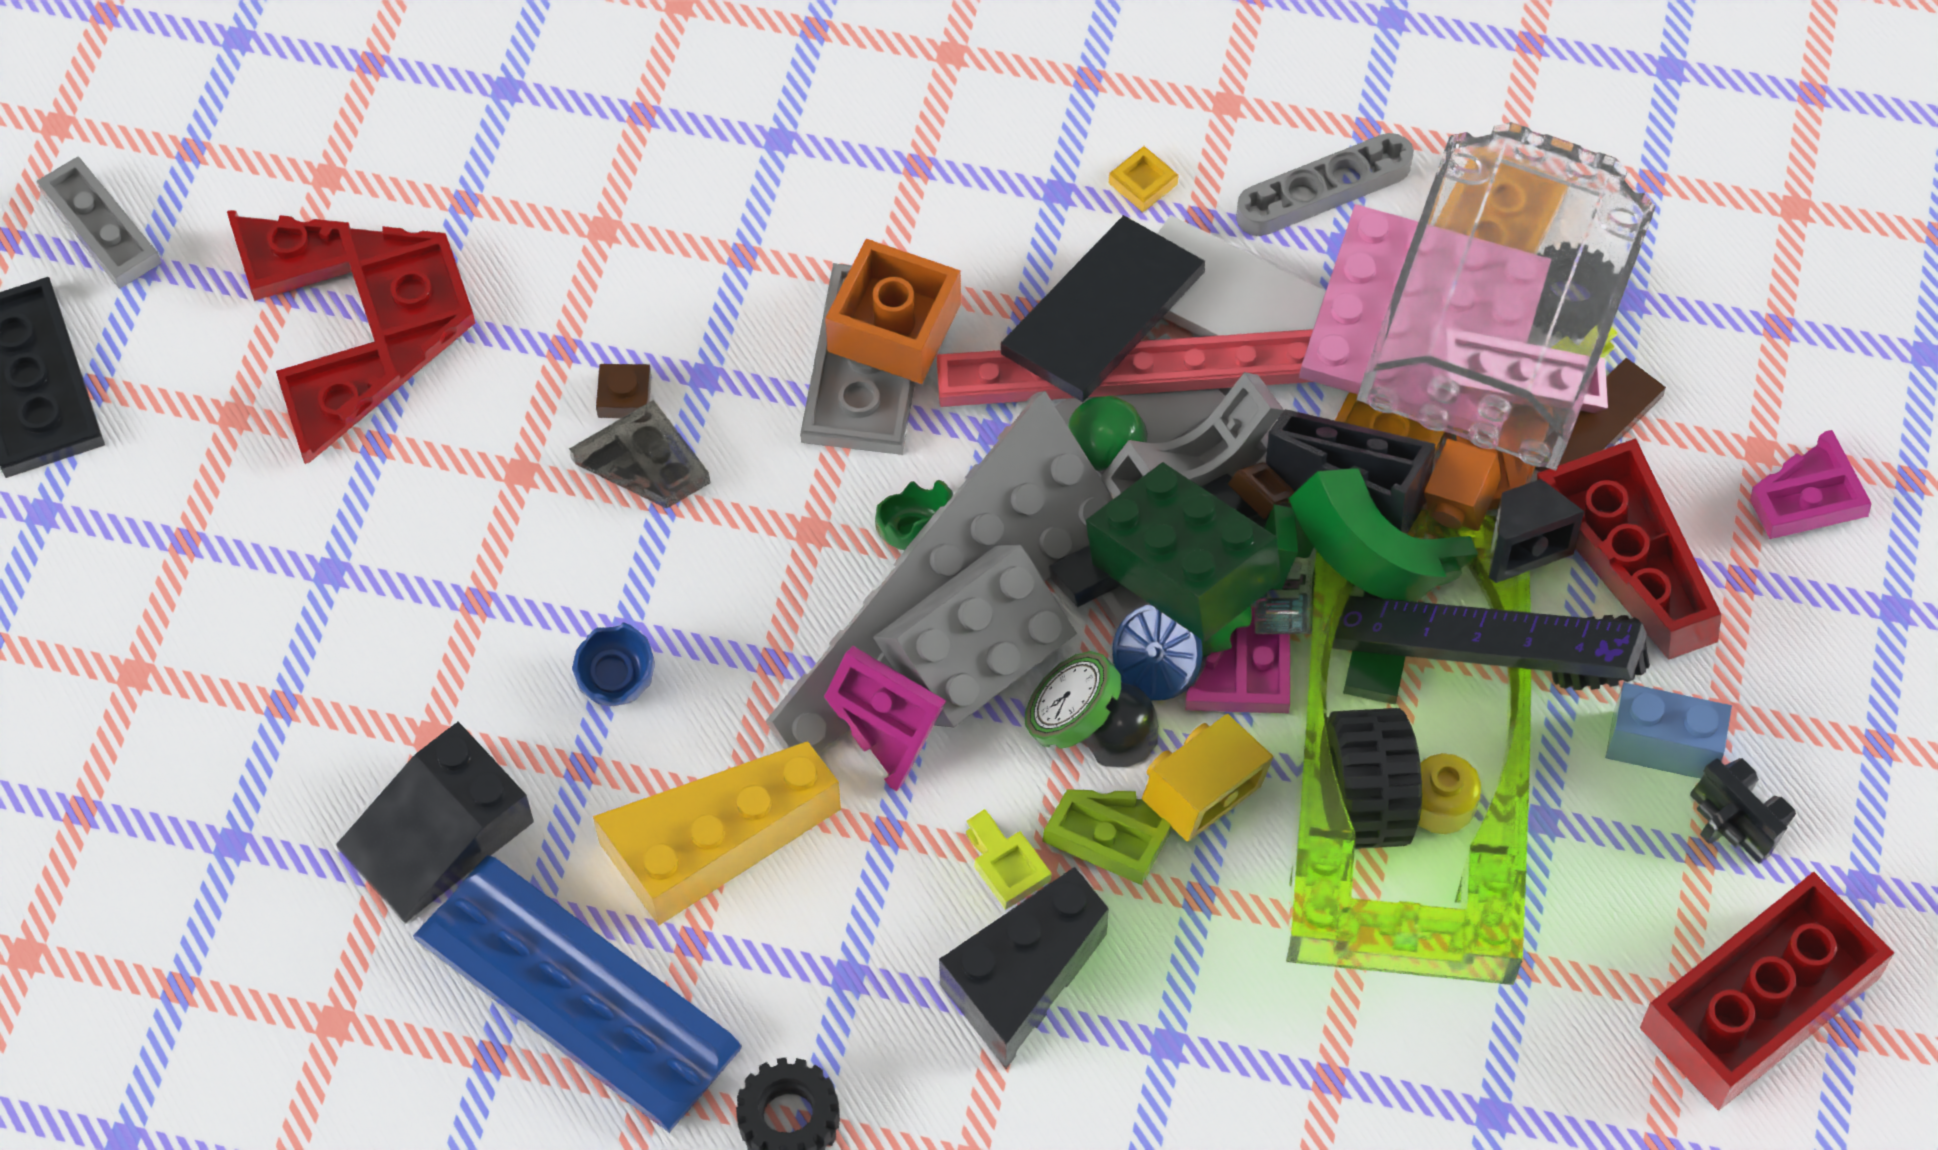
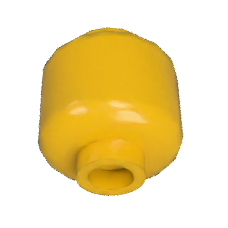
(1448, 793)

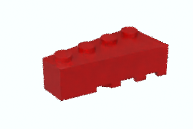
(1639, 547)

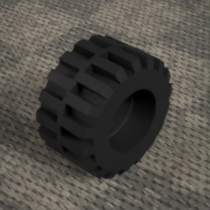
(1377, 774)

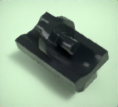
(1737, 813)

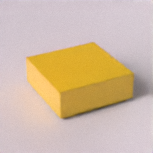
(1143, 179)

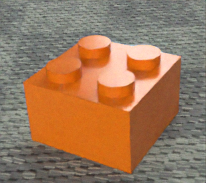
(893, 311)

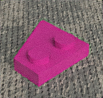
(1246, 677)
(883, 711)

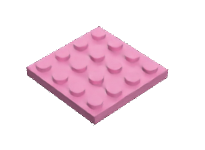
(1357, 298)

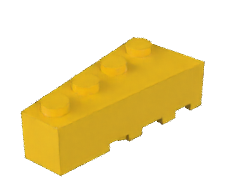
(716, 827)

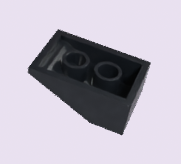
(435, 822)

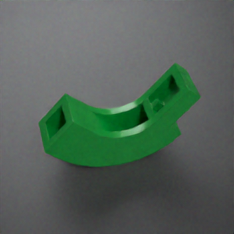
(1366, 547)

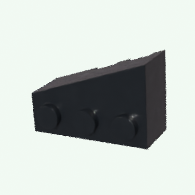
(1390, 464)
(1023, 961)

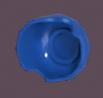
(614, 665)

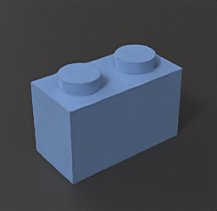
(1667, 730)

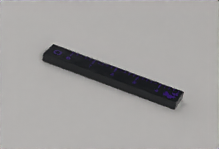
(1491, 637)

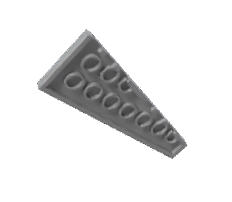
(1024, 492)

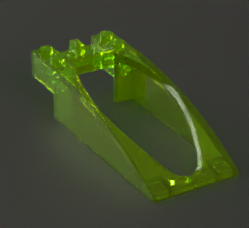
(1403, 937)

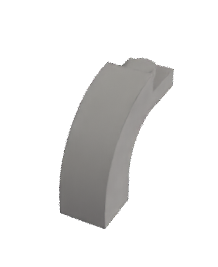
(1216, 447)

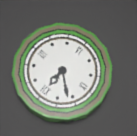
(1072, 700)

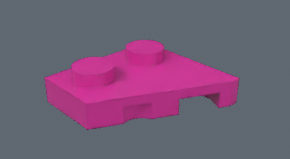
(1811, 491)

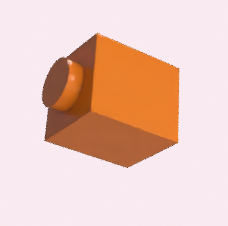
(1462, 485)

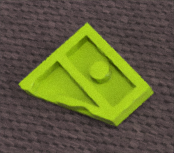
(1108, 831)

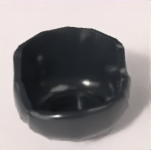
(1128, 731)

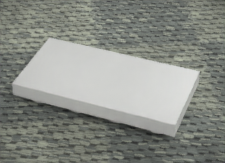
(1238, 289)

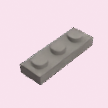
(99, 222)

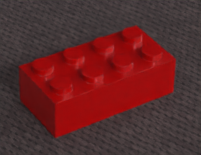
(1766, 990)

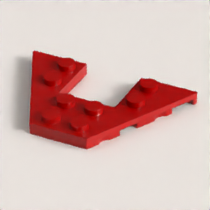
(408, 296)

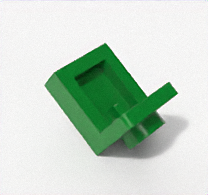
(1290, 539)

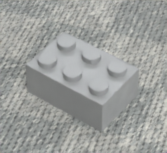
(978, 632)

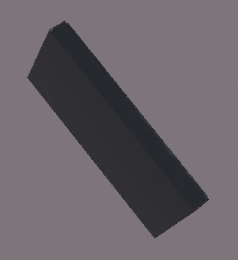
(1102, 308)
(42, 388)

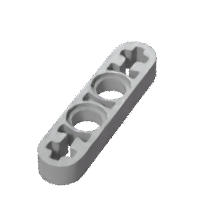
(1320, 177)

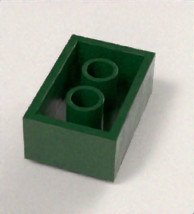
(1184, 551)

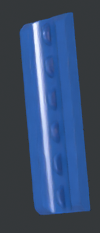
(579, 992)

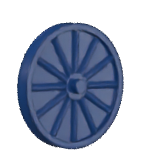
(1156, 654)

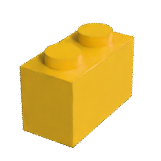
(1206, 776)

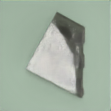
(644, 457)

